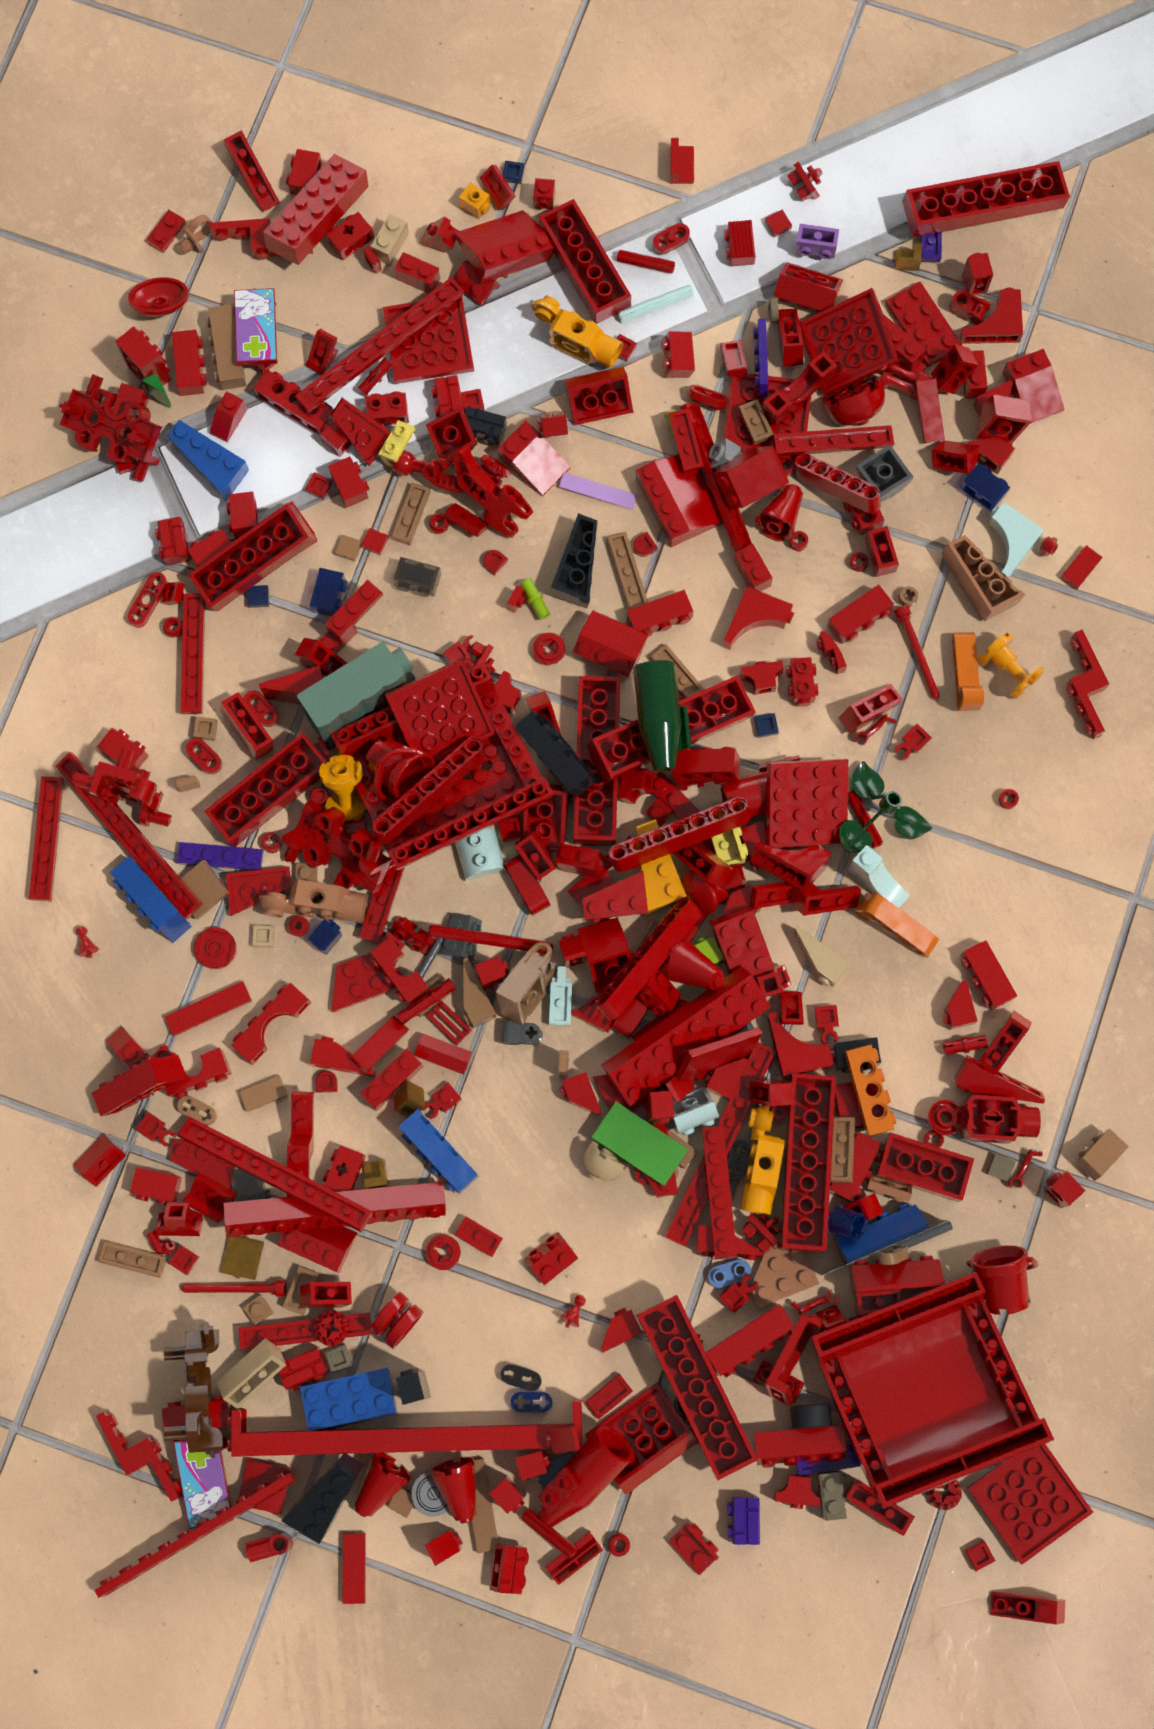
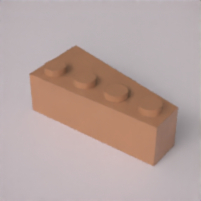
(980, 579)

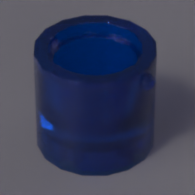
(846, 1223)

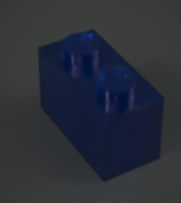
(985, 487)
(328, 592)

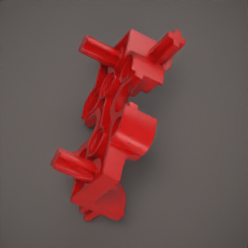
(138, 445)
(118, 783)
(318, 849)

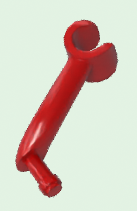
(875, 728)
(1023, 1168)
(808, 1306)

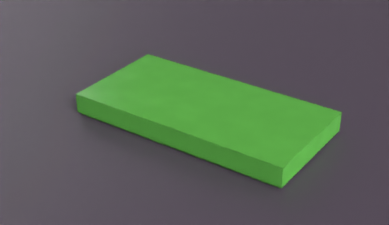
(640, 1143)

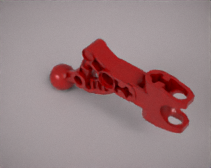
(497, 502)

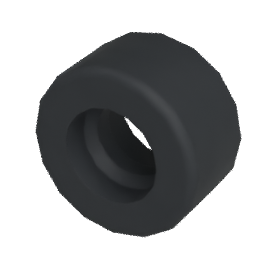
(810, 1416)

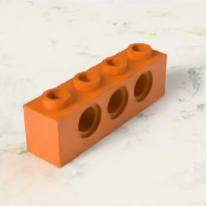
(872, 1124)

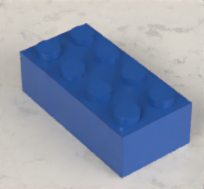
(349, 1400)

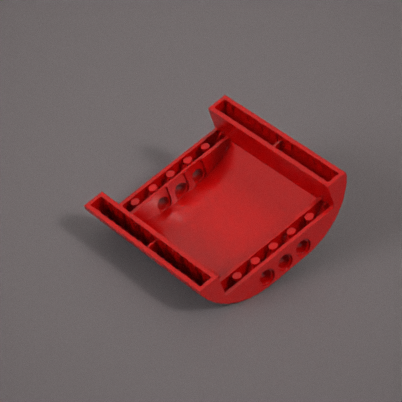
(928, 1391)

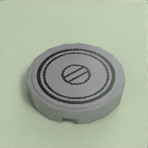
(427, 1497)

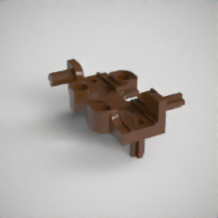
(198, 1427)

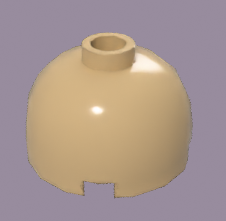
(603, 1163)

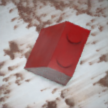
(751, 476)
(604, 950)

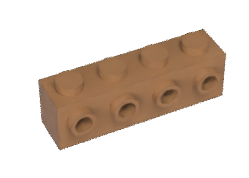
(222, 323)

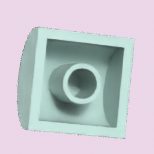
(480, 855)
(693, 1111)

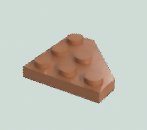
(782, 1275)

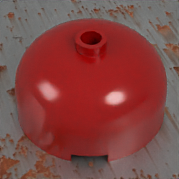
(858, 408)

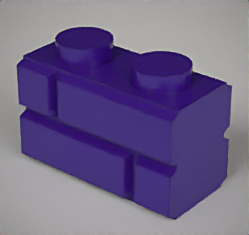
(745, 1520)

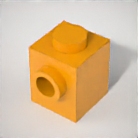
(475, 201)

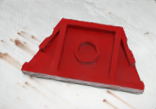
(359, 981)

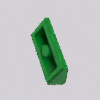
(156, 390)

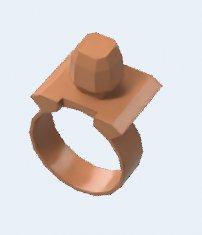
(192, 240)

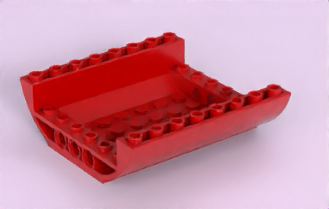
(470, 804)

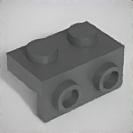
(460, 948)

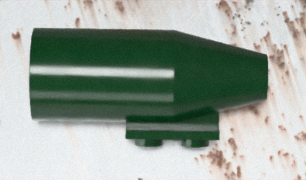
(660, 717)

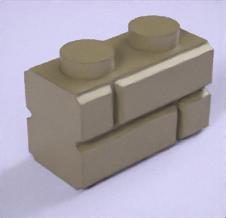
(831, 1495)

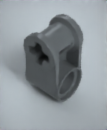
(516, 1034)

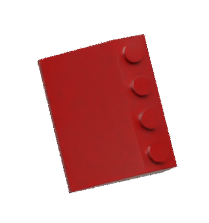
(505, 246)
(678, 499)
(653, 1433)

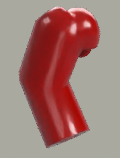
(160, 1246)

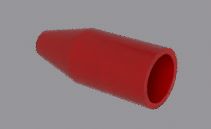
(752, 788)
(584, 1476)

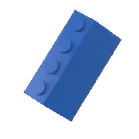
(883, 1232)

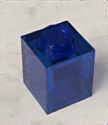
(325, 936)

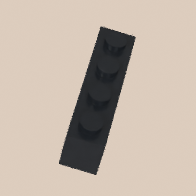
(412, 1386)

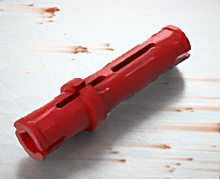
(430, 998)

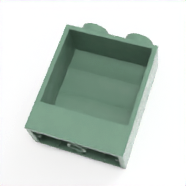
(355, 690)

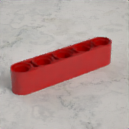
(837, 483)

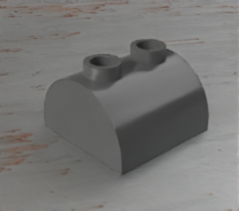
(885, 472)

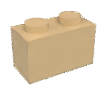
(390, 239)

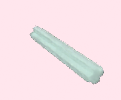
(655, 303)

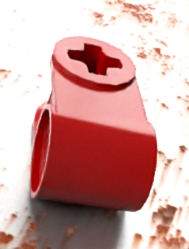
(970, 307)

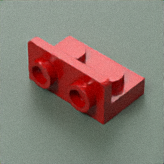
(694, 1548)

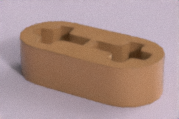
(199, 1106)
(893, 1254)

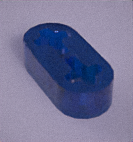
(531, 1407)

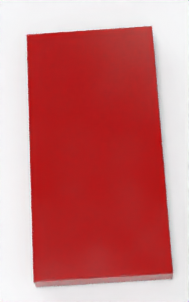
(718, 1053)

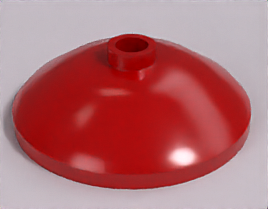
(158, 296)

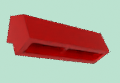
(443, 1054)
(563, 1567)

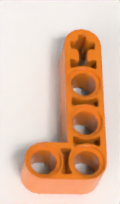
(968, 691)
(898, 923)

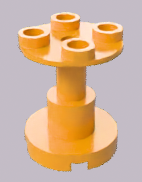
(1005, 659)
(341, 776)

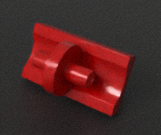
(808, 189)
(482, 653)
(754, 1226)

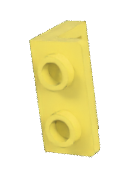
(396, 442)
(729, 847)

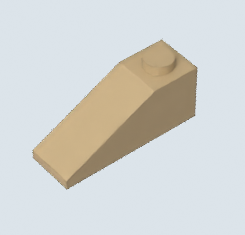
(823, 960)

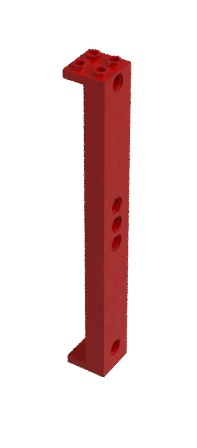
(391, 1439)

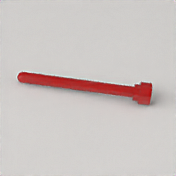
(903, 615)
(276, 1288)

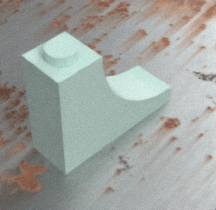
(1017, 535)
(871, 872)

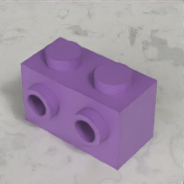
(817, 241)

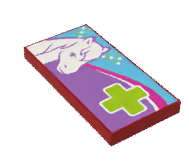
(255, 326)
(202, 1483)

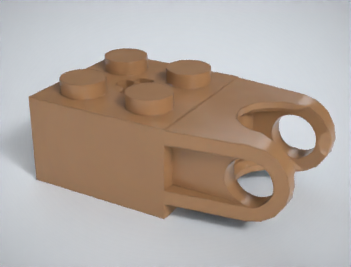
(525, 984)

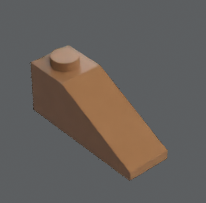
(475, 1000)

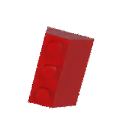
(807, 287)
(599, 395)
(610, 643)
(319, 1245)

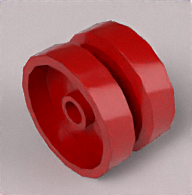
(398, 1321)

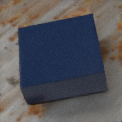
(513, 172)
(258, 596)
(766, 725)

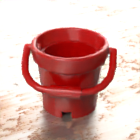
(396, 767)
(1004, 1277)

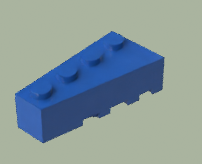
(212, 461)
(149, 899)
(438, 1151)

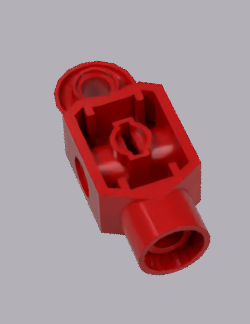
(986, 1119)

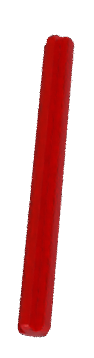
(485, 938)

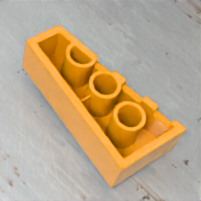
(660, 877)

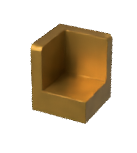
(909, 259)
(408, 1099)
(375, 1174)

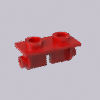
(404, 930)

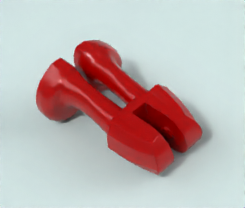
(890, 380)

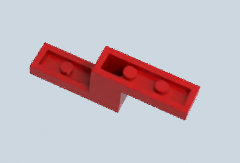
(242, 229)
(341, 625)
(1087, 684)
(807, 903)
(301, 1141)
(140, 1455)

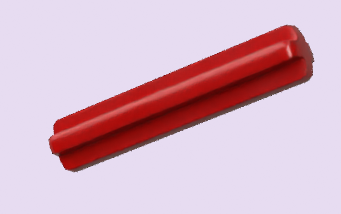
(646, 261)
(863, 817)
(549, 1534)

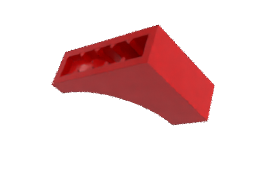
(1002, 326)
(755, 611)
(793, 866)
(795, 1055)

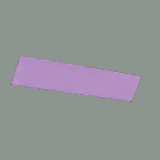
(598, 490)

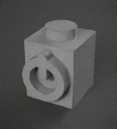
(723, 452)

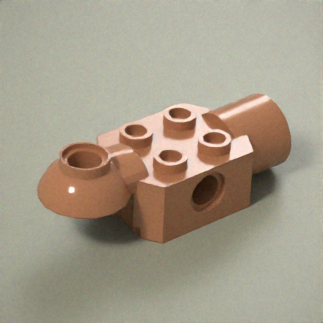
(336, 902)

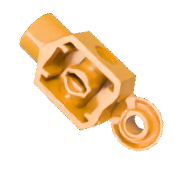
(575, 335)
(762, 1184)

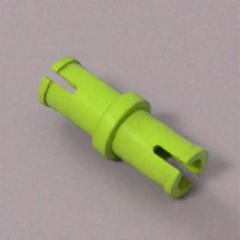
(535, 599)

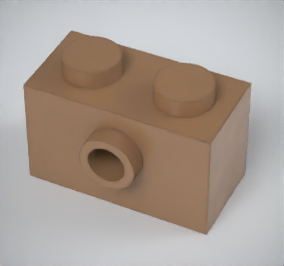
(1101, 1154)

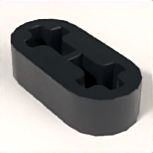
(742, 1162)
(519, 1382)

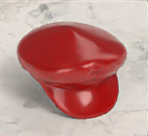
(703, 894)

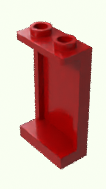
(777, 1380)

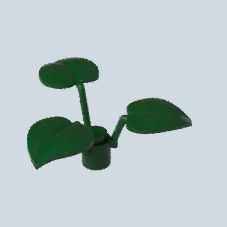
(868, 783)

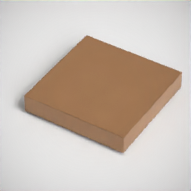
(205, 886)

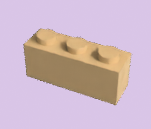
(251, 1373)

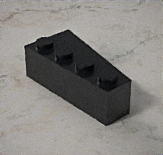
(575, 568)
(555, 753)
(322, 1502)

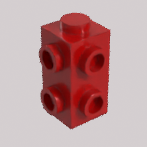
(802, 681)

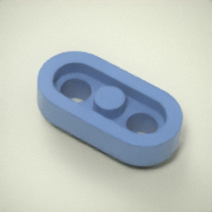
(729, 1273)

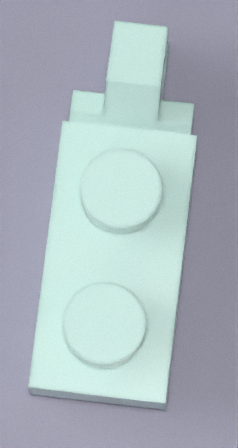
(560, 999)

